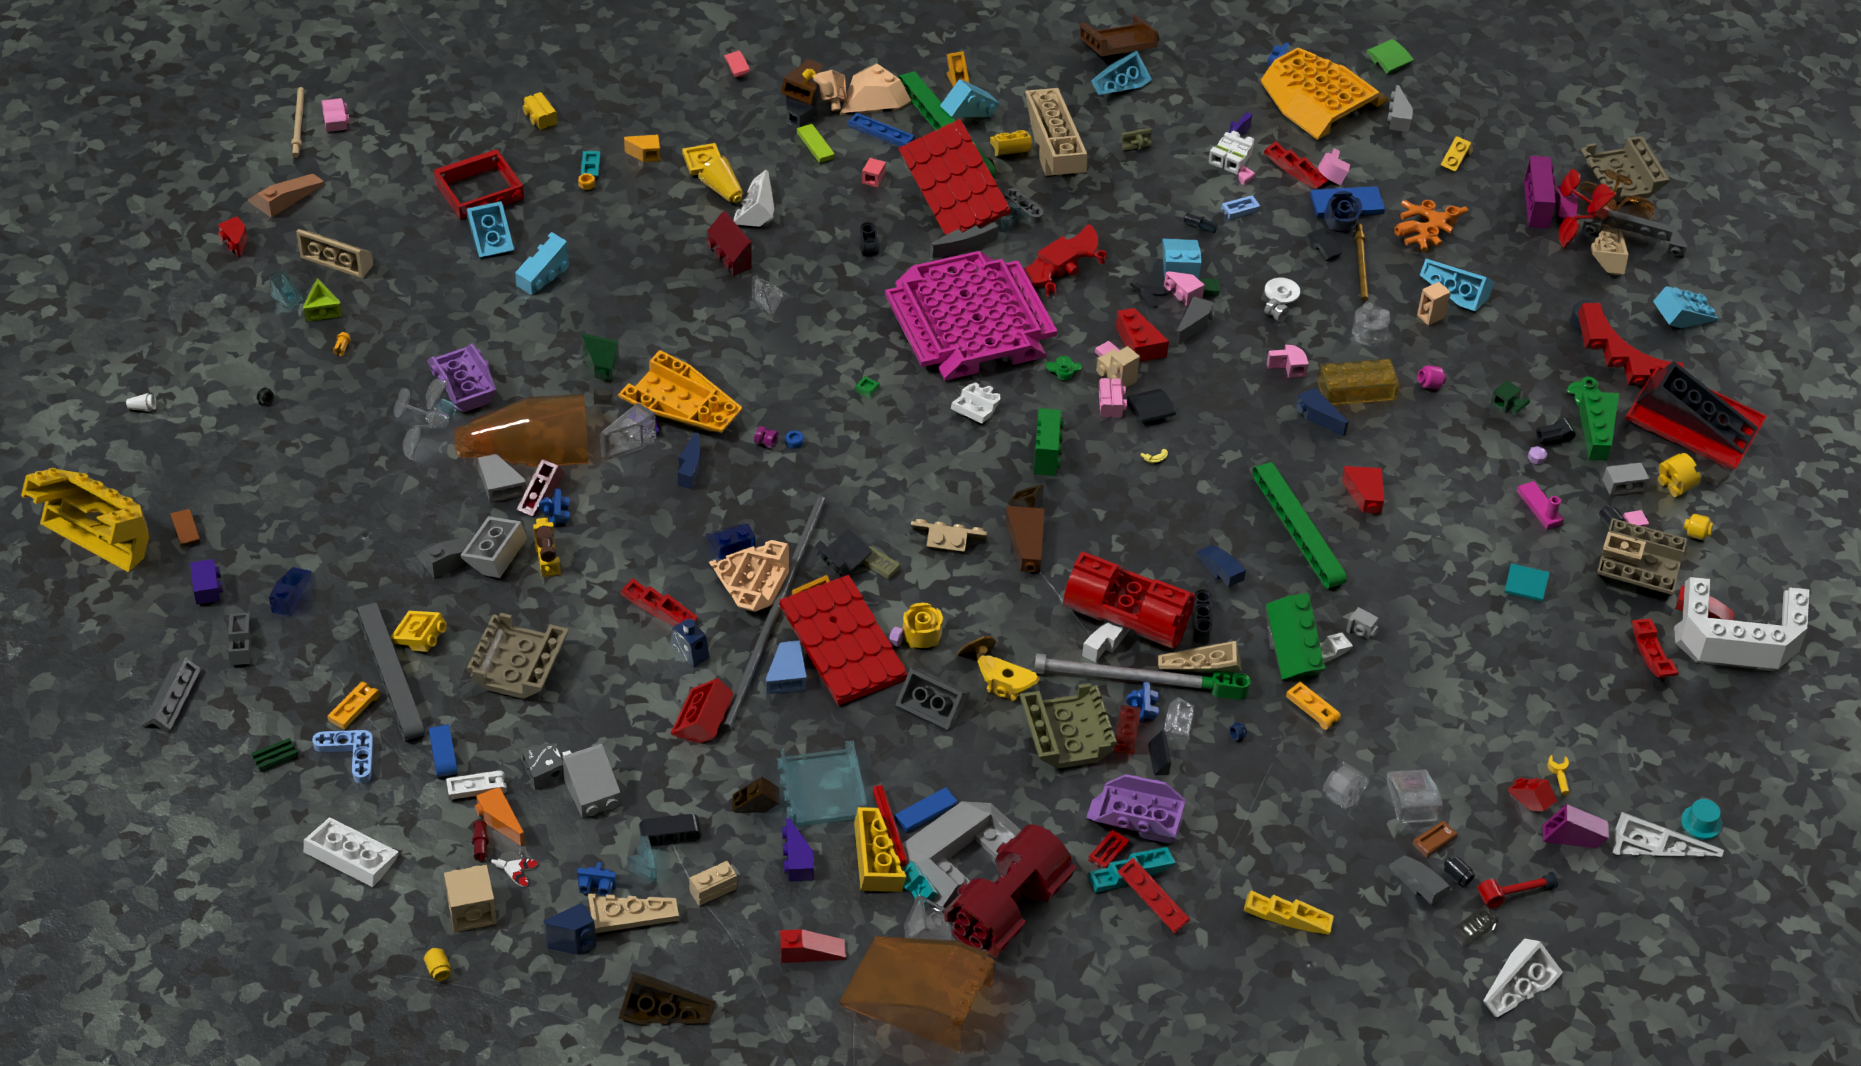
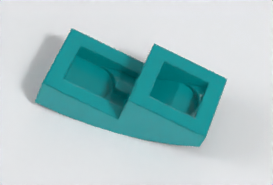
(591, 163)
(918, 882)

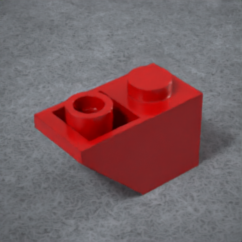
(234, 234)
(1533, 793)

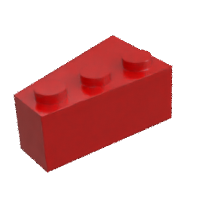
(1141, 335)

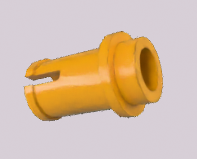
(343, 340)

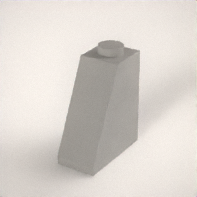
(500, 479)

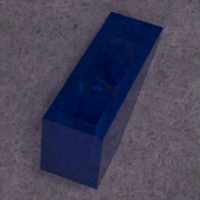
(288, 591)

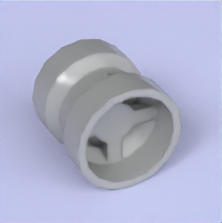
(1276, 310)

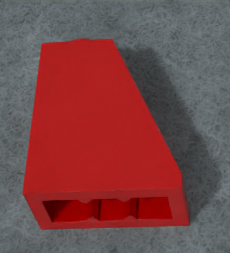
(1365, 487)

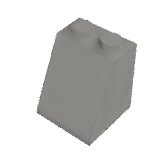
(591, 781)

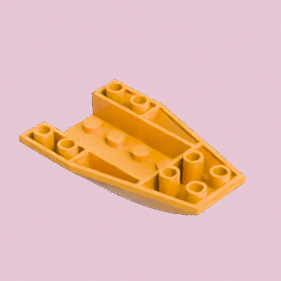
(682, 395)

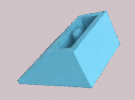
(1684, 308)

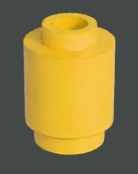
(437, 964)

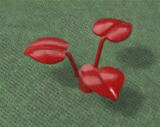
(1601, 196)

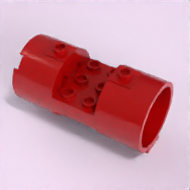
(1131, 600)

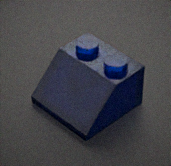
(731, 540)

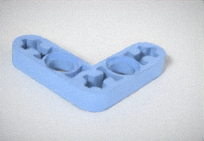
(354, 744)

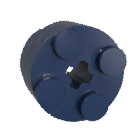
(1342, 211)

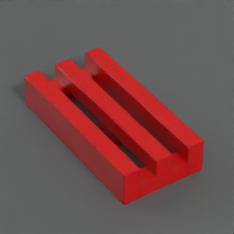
(1100, 861)

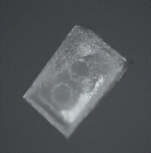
(628, 433)
(1414, 796)

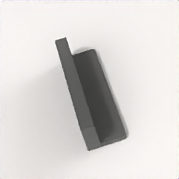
(172, 694)

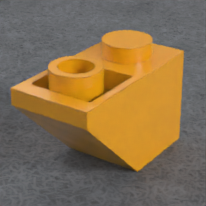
(644, 148)

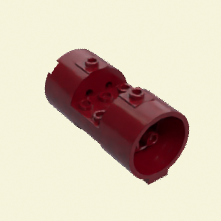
(1030, 867)

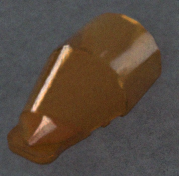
(529, 431)

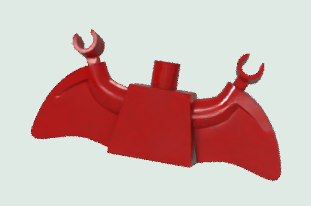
(1063, 257)

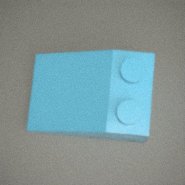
(490, 229)
(1181, 256)

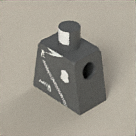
(543, 764)

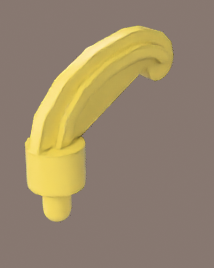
(1157, 458)

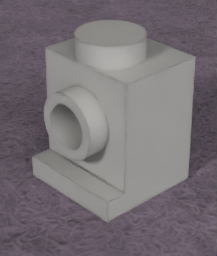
(1363, 624)

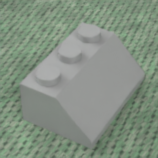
(494, 546)

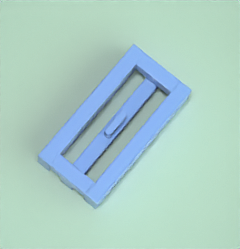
(1241, 207)

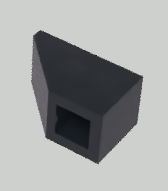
(798, 112)

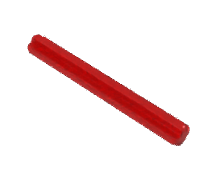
(892, 831)

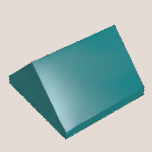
(1526, 582)

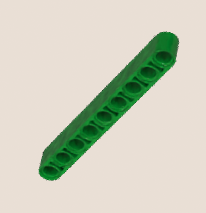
(1299, 525)

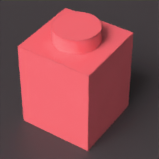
(873, 172)

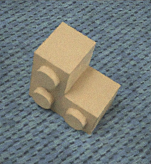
(1119, 365)

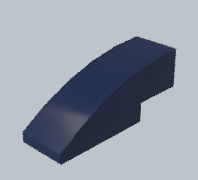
(689, 463)
(1222, 565)

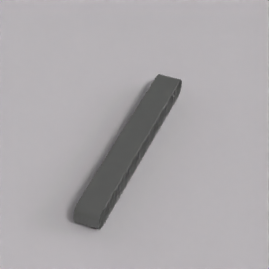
(390, 671)

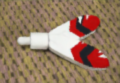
(514, 869)

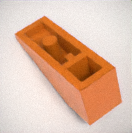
(499, 815)

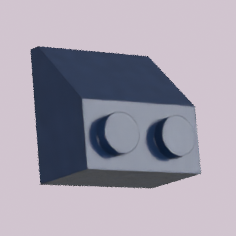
(570, 931)

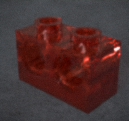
(1127, 729)

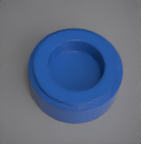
(794, 439)

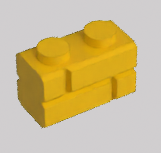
(540, 111)

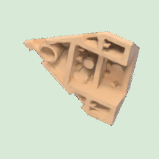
(874, 91)
(754, 574)

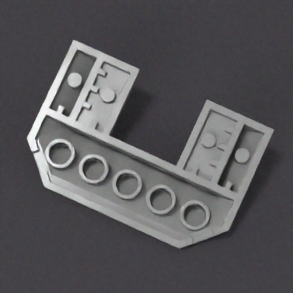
(948, 836)

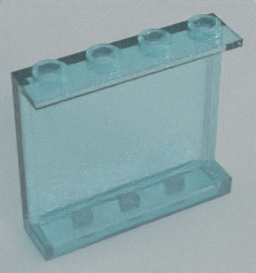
(822, 786)

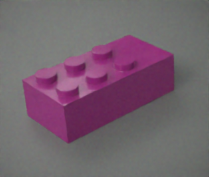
(1540, 191)

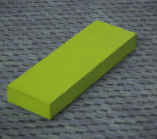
(815, 143)

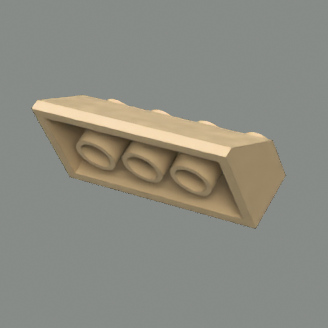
(334, 253)

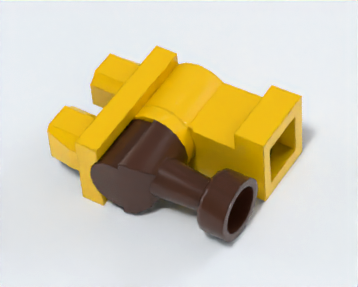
(545, 548)

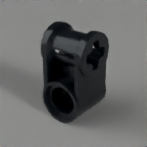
(868, 238)

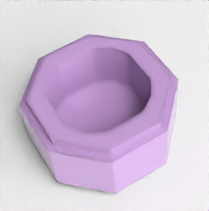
(1537, 455)
(896, 636)

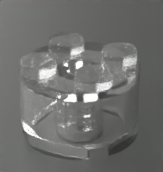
(1371, 324)
(1345, 786)

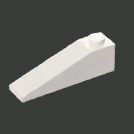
(758, 204)
(1523, 975)

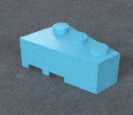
(969, 101)
(544, 266)

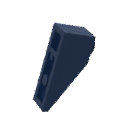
(1321, 411)

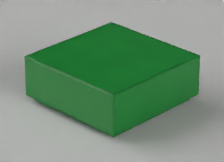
(867, 387)

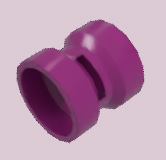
(766, 437)

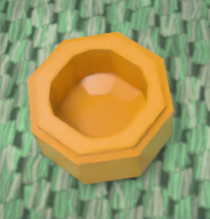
(586, 181)

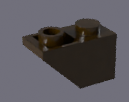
(756, 797)

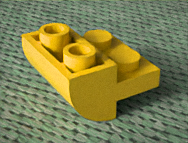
(1011, 143)

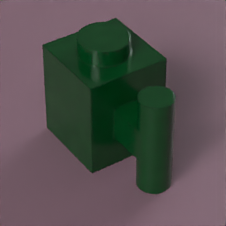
(1508, 396)

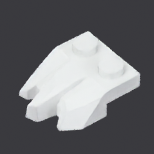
(976, 402)

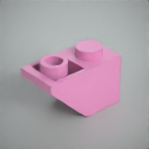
(1184, 286)

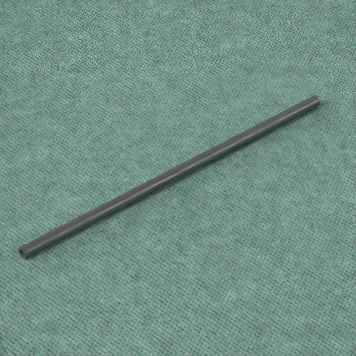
(773, 615)

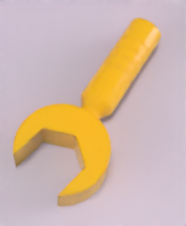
(1560, 770)

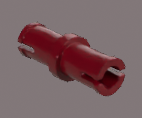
(480, 840)

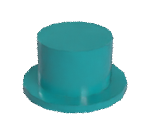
(1702, 819)

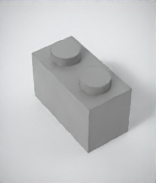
(1625, 479)

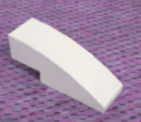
(1103, 639)

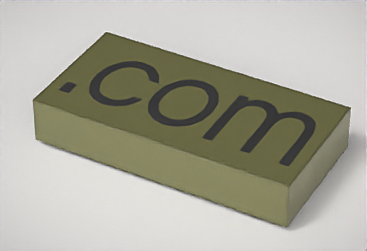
(881, 564)

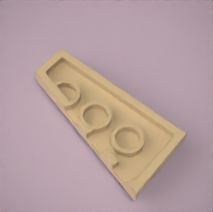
(630, 912)

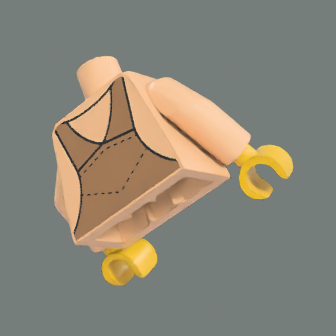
(831, 86)

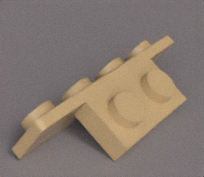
(948, 537)

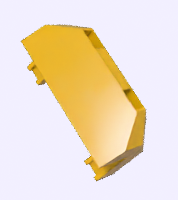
(90, 515)

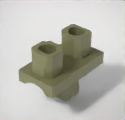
(1136, 139)

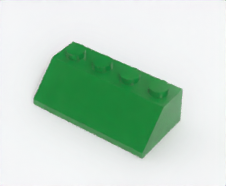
(1295, 637)

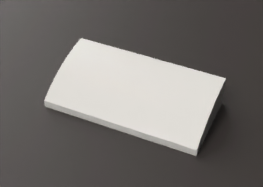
(350, 851)

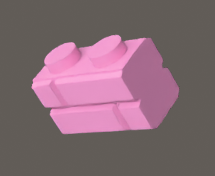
(1111, 398)

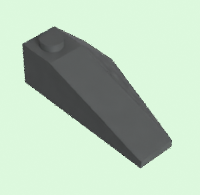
(443, 556)

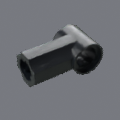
(1559, 430)

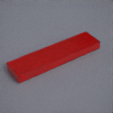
(1153, 896)

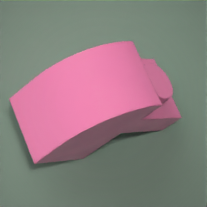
(1333, 168)
(1290, 358)

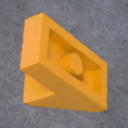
(957, 67)

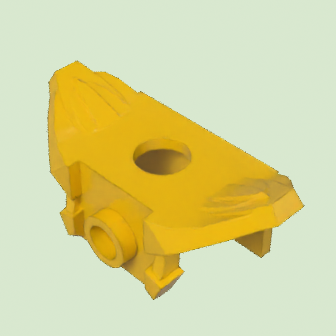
(1006, 678)

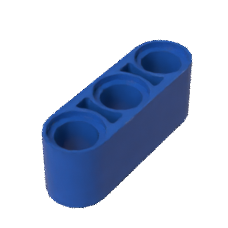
(443, 750)

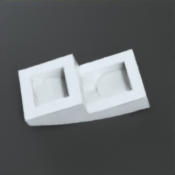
(1334, 646)

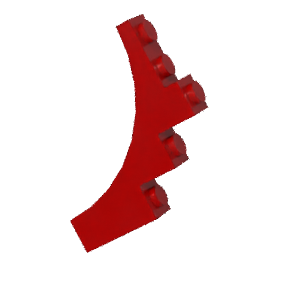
(1617, 353)

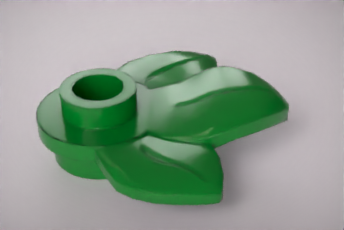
(1063, 367)
(1578, 388)

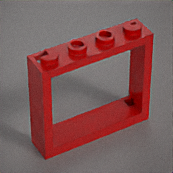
(472, 167)

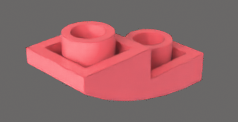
(737, 64)

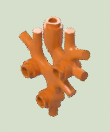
(1428, 231)

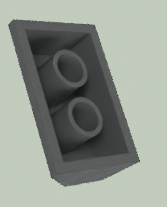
(932, 698)

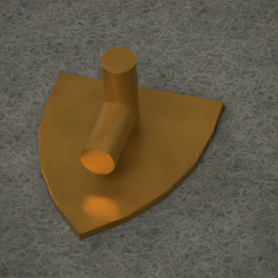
(979, 646)

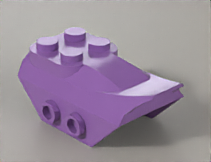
(467, 377)
(1140, 806)

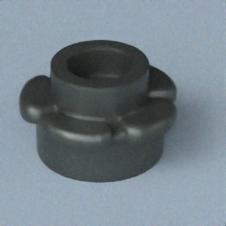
(265, 396)

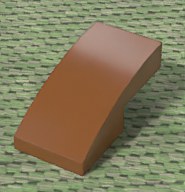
(185, 527)

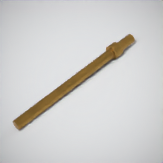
(1360, 239)

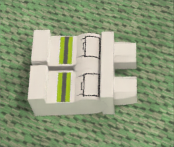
(1232, 151)

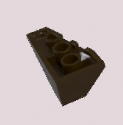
(663, 1003)

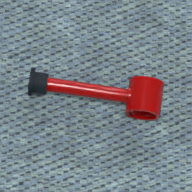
(1493, 894)

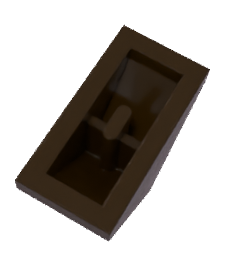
(1028, 497)

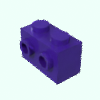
(205, 581)

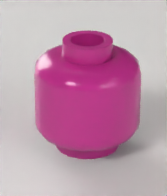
(1431, 377)

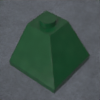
(601, 356)

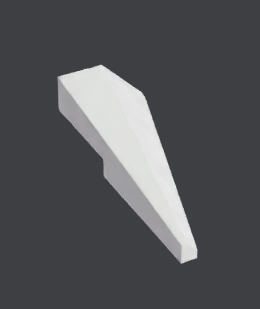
(1643, 837)

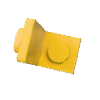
(1456, 153)

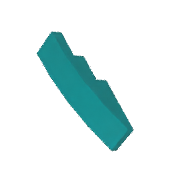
(1151, 861)

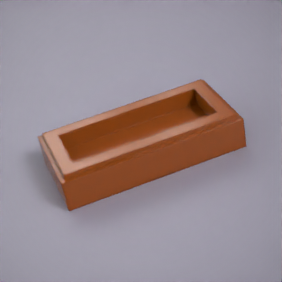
(1435, 839)

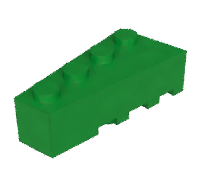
(1598, 422)
(1048, 441)

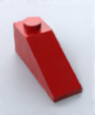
(810, 946)

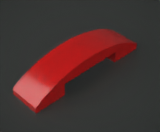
(1650, 649)

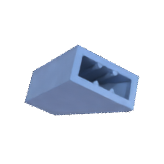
(787, 669)

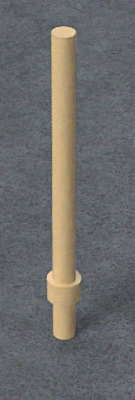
(296, 142)

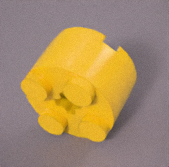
(1679, 474)
(922, 626)

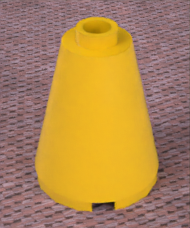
(721, 179)

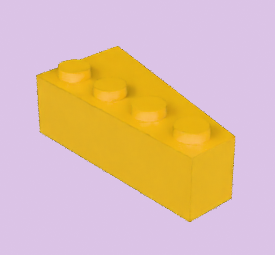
(875, 853)

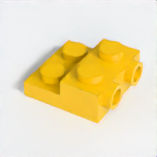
(419, 630)

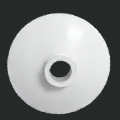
(1282, 289)

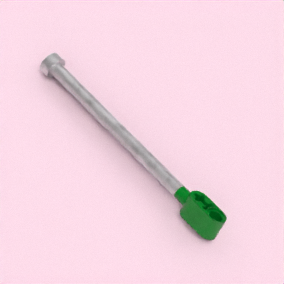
(1222, 684)

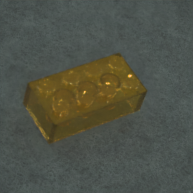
(1358, 381)

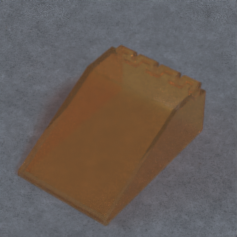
(920, 985)

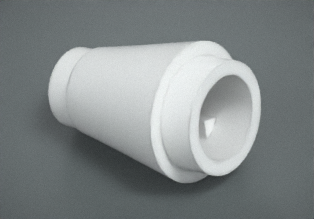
(142, 402)

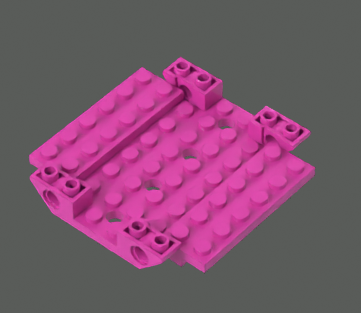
(942, 321)

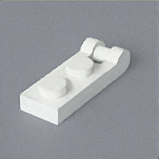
(475, 784)

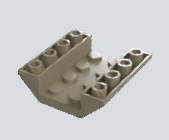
(1659, 559)

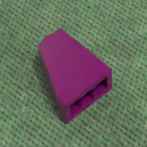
(1575, 828)

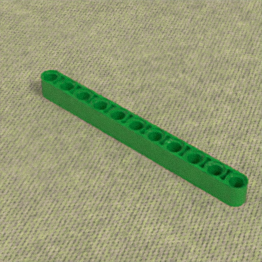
(930, 107)

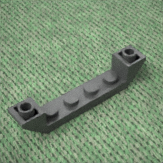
(1642, 226)

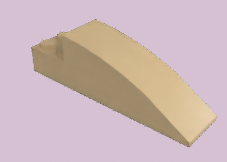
(1055, 133)

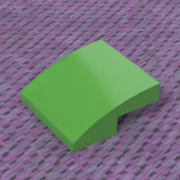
(1390, 56)

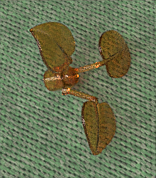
(1642, 202)

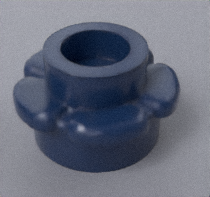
(1237, 731)

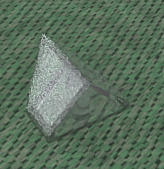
(766, 295)

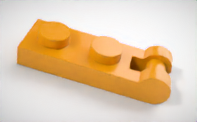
(353, 705)
(1313, 705)

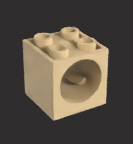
(470, 898)

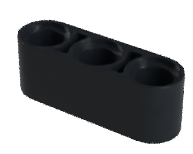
(1202, 616)
(671, 829)

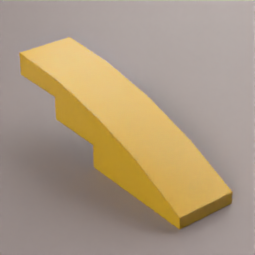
(1294, 915)

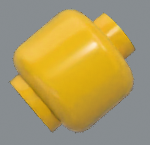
(1698, 527)

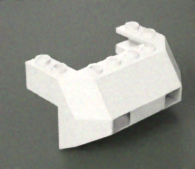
(1737, 641)

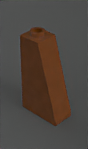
(798, 86)
(1026, 535)

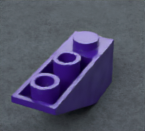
(799, 854)

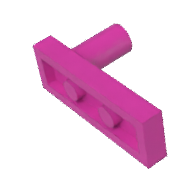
(1544, 508)

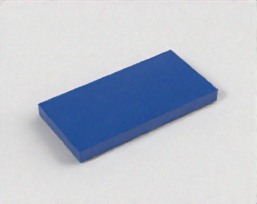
(1369, 197)

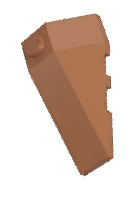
(284, 194)

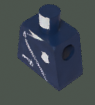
(690, 642)

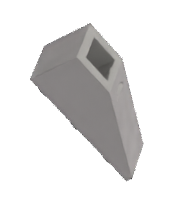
(1399, 111)

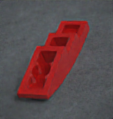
(1298, 168)
(656, 604)

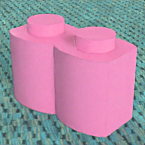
(334, 114)

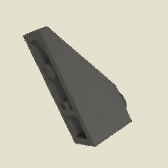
(1195, 319)

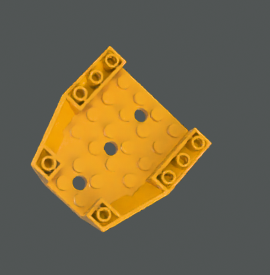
(1316, 90)

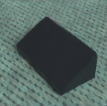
(1160, 754)

